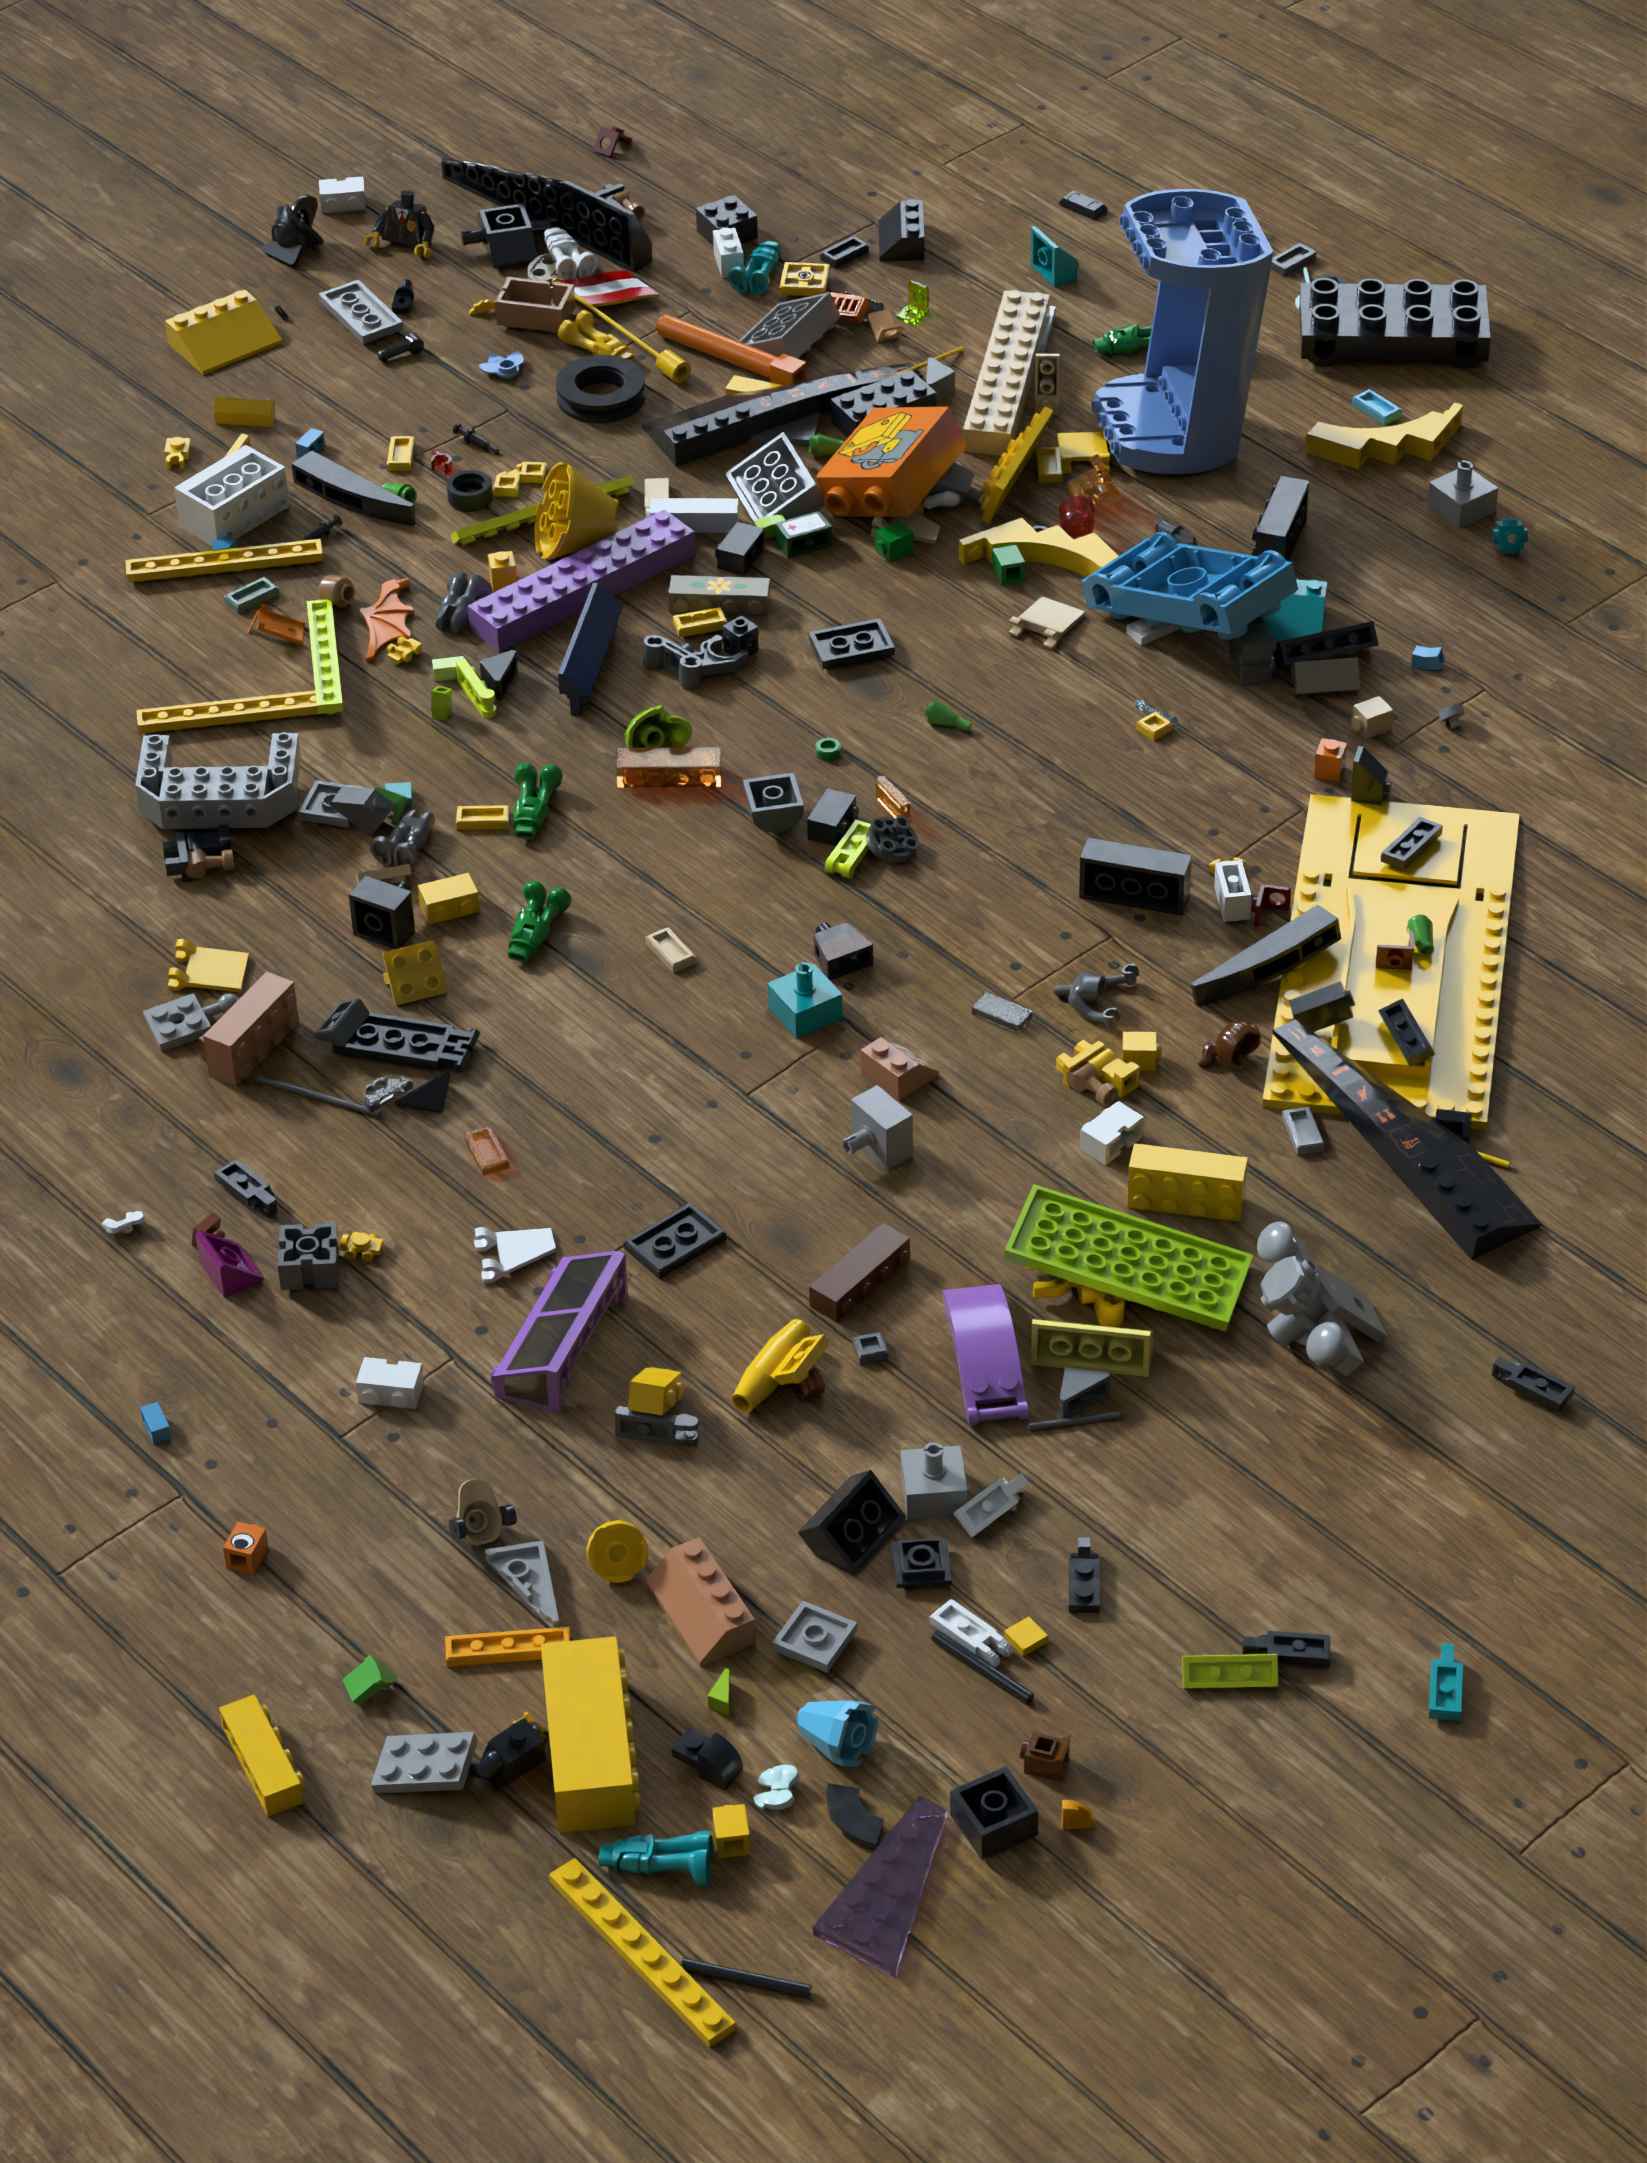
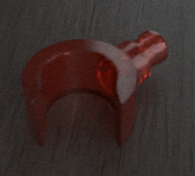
(441, 459)

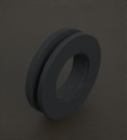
(604, 407)

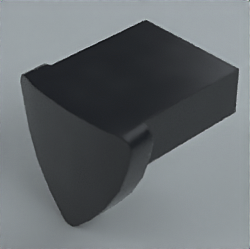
(1456, 1122)

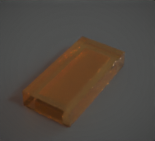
(892, 798)
(486, 1150)

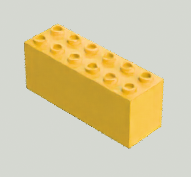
(590, 1734)

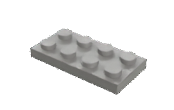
(360, 311)

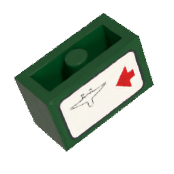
(803, 534)

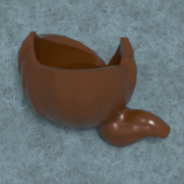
(1233, 1041)

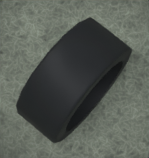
(469, 480)

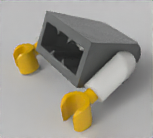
(951, 490)

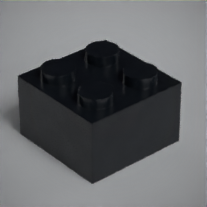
(727, 214)
(994, 1813)

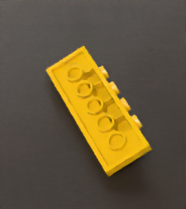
(1012, 464)

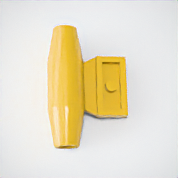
(781, 1361)

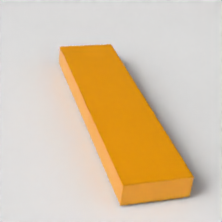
(501, 1646)

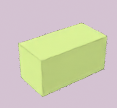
(445, 668)

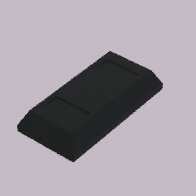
(1083, 205)

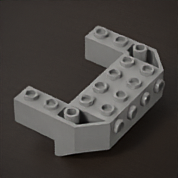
(217, 795)

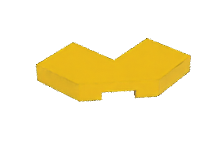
(526, 472)

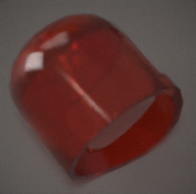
(1075, 516)

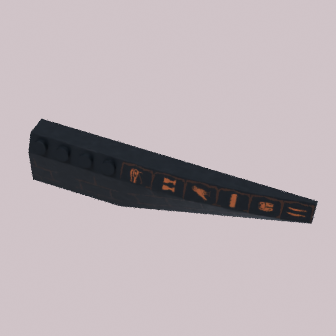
(1423, 1153)

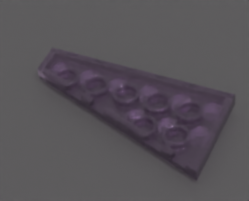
(882, 1898)

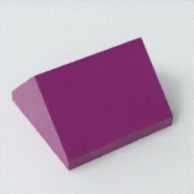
(226, 1264)

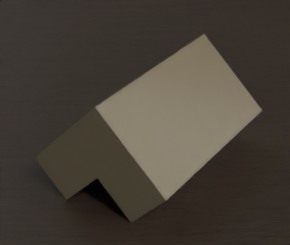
(1325, 676)

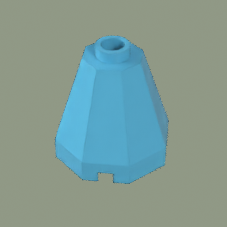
(839, 1729)

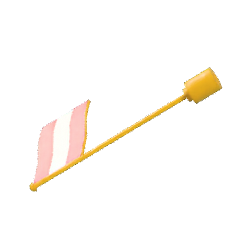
(617, 288)

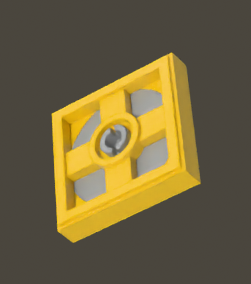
(804, 279)

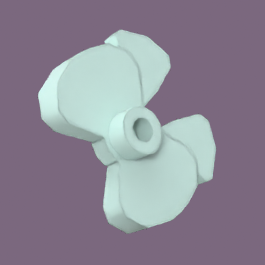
(780, 1780)

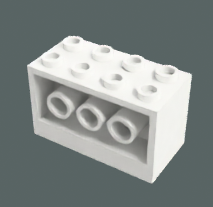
(232, 496)

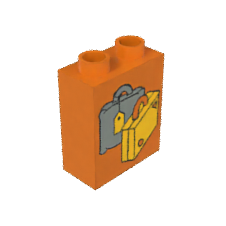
(890, 461)

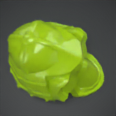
(657, 730)

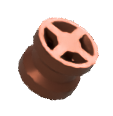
(811, 1385)

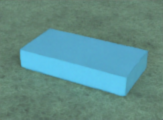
(1377, 407)

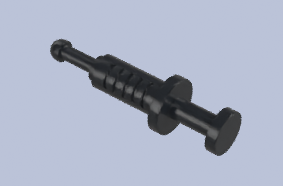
(471, 436)
(323, 528)

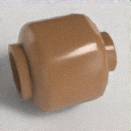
(336, 589)

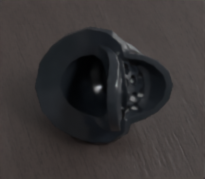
(292, 234)

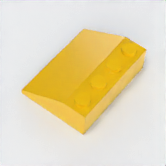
(222, 332)

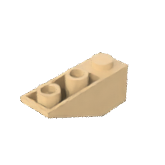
(1047, 382)

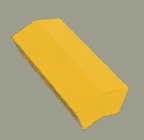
(244, 412)

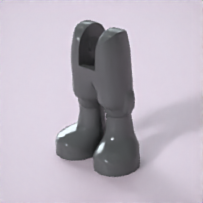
(460, 595)
(404, 840)

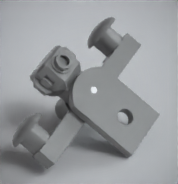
(1305, 1295)

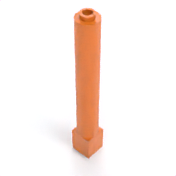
(780, 370)

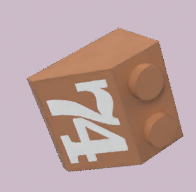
(895, 1068)

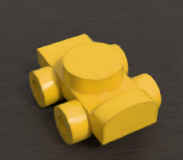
(405, 651)
(361, 1243)

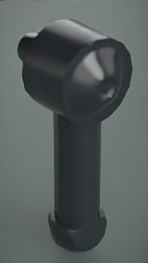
(412, 343)

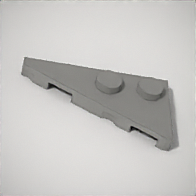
(528, 1574)

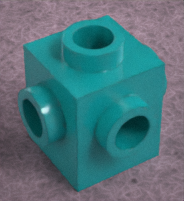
(1504, 529)

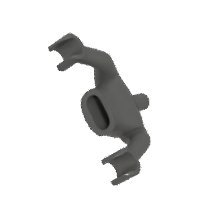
(1092, 987)

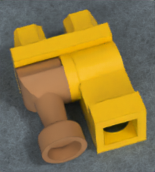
(1098, 1071)

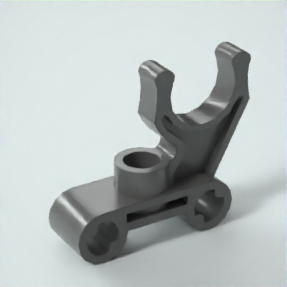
(686, 662)

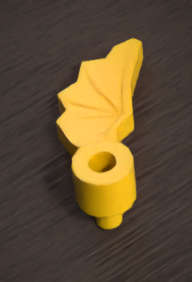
(482, 306)

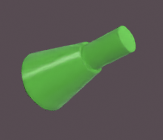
(942, 715)

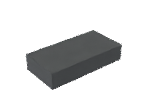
(1292, 259)

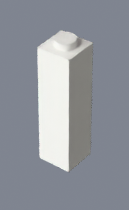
(699, 513)

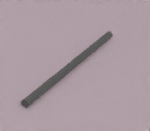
(322, 1097)

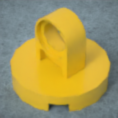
(617, 1551)

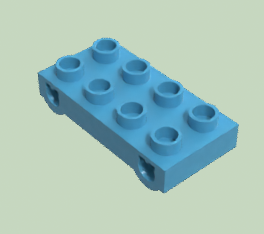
(1191, 586)

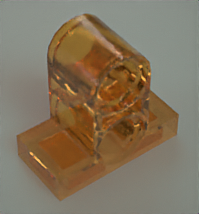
(1094, 484)

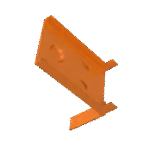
(279, 625)

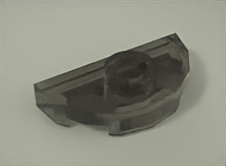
(385, 1090)

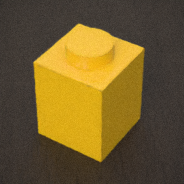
(502, 569)
(1141, 1049)
(731, 1831)

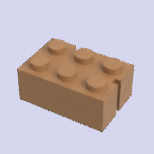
(529, 306)

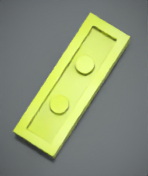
(1230, 1671)

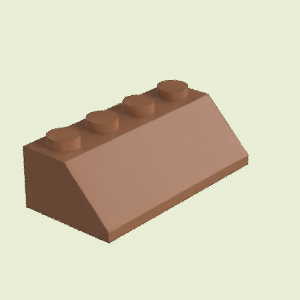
(701, 1603)

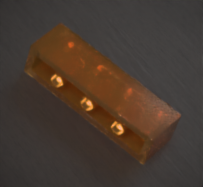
(669, 767)

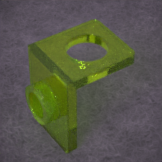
(917, 303)

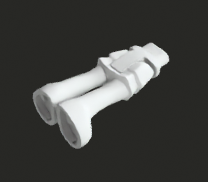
(567, 255)

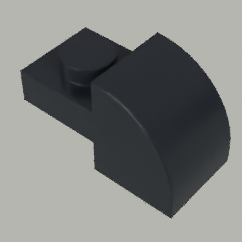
(713, 1757)

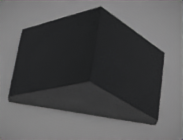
(499, 672)

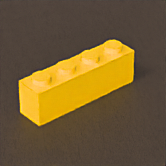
(262, 1755)

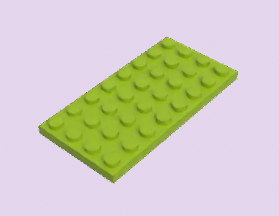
(1128, 1257)

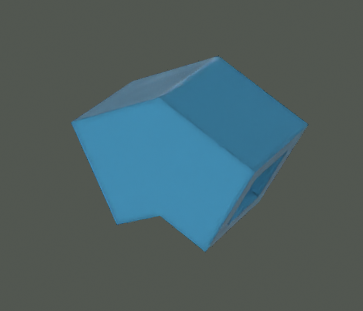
(224, 543)

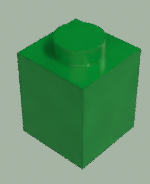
(894, 541)
(1008, 565)

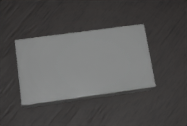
(1303, 1130)

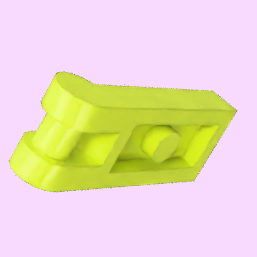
(475, 689)
(850, 850)

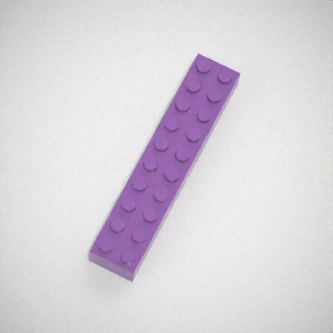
(564, 586)

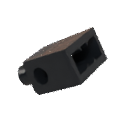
(841, 950)

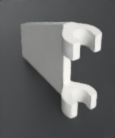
(514, 1249)

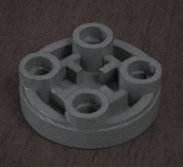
(892, 839)

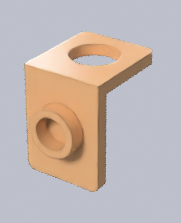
(884, 326)

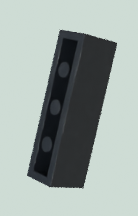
(1325, 644)

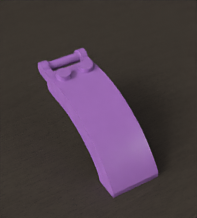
(985, 1352)

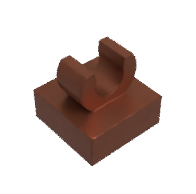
(211, 1225)

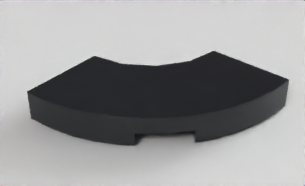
(851, 1818)

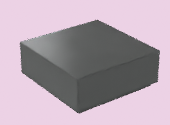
(870, 1348)

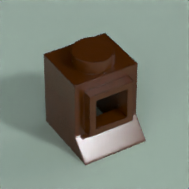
(1045, 1755)

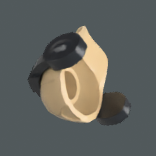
(478, 1514)

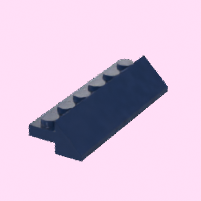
(588, 647)

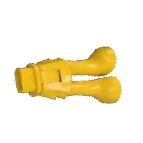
(587, 337)

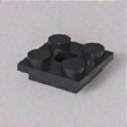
(912, 1573)

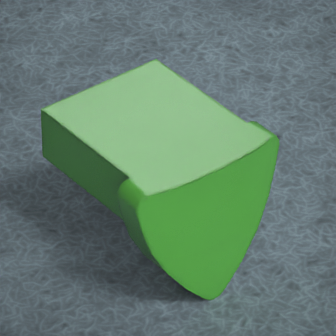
(400, 803)
(368, 1679)

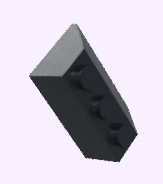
(902, 232)
(852, 1522)

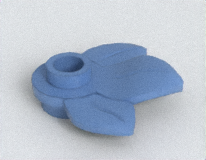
(503, 367)

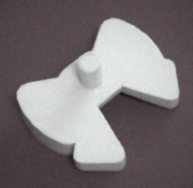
(131, 1219)

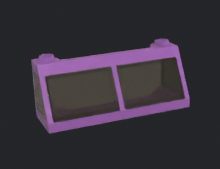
(559, 1329)

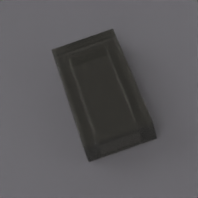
(1002, 1012)

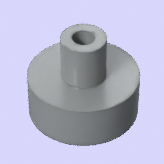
(1452, 714)

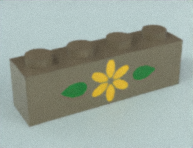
(732, 594)

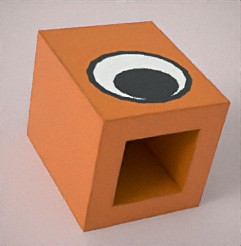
(1330, 760)
(245, 1548)

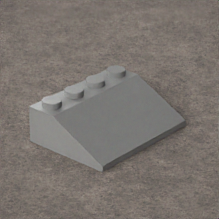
(793, 326)
(776, 482)

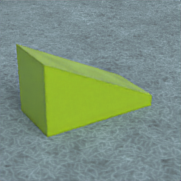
(720, 1694)

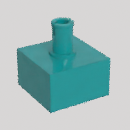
(805, 1000)

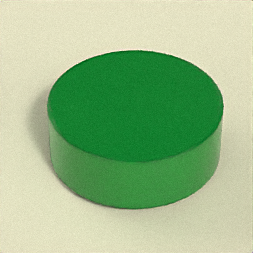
(828, 749)

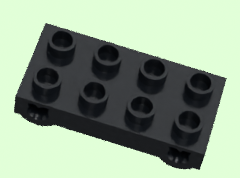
(1394, 322)

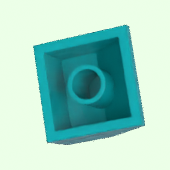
(1052, 259)

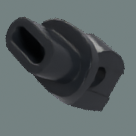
(403, 298)

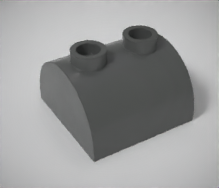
(774, 802)

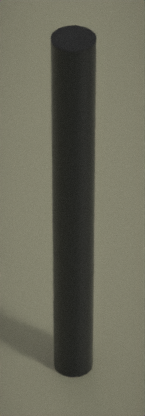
(983, 1667)
(746, 1977)

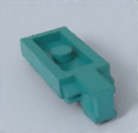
(1446, 1686)

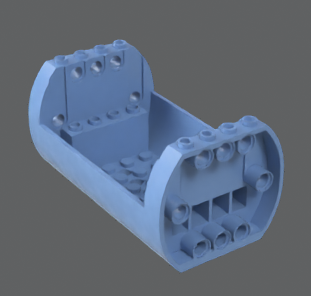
(1203, 333)

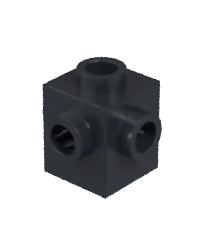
(740, 635)

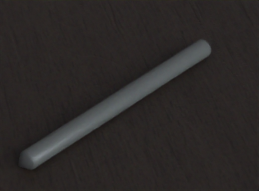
(1074, 1421)

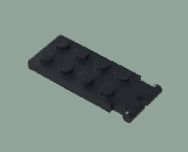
(411, 1042)

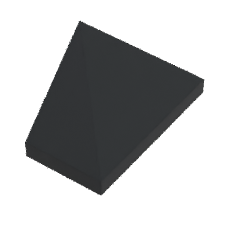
(427, 1096)

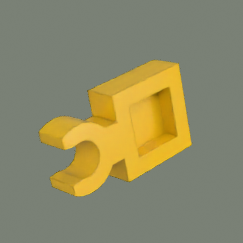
(176, 451)

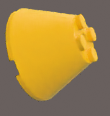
(572, 514)

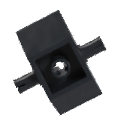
(506, 235)

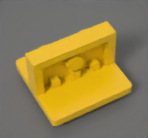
(414, 972)

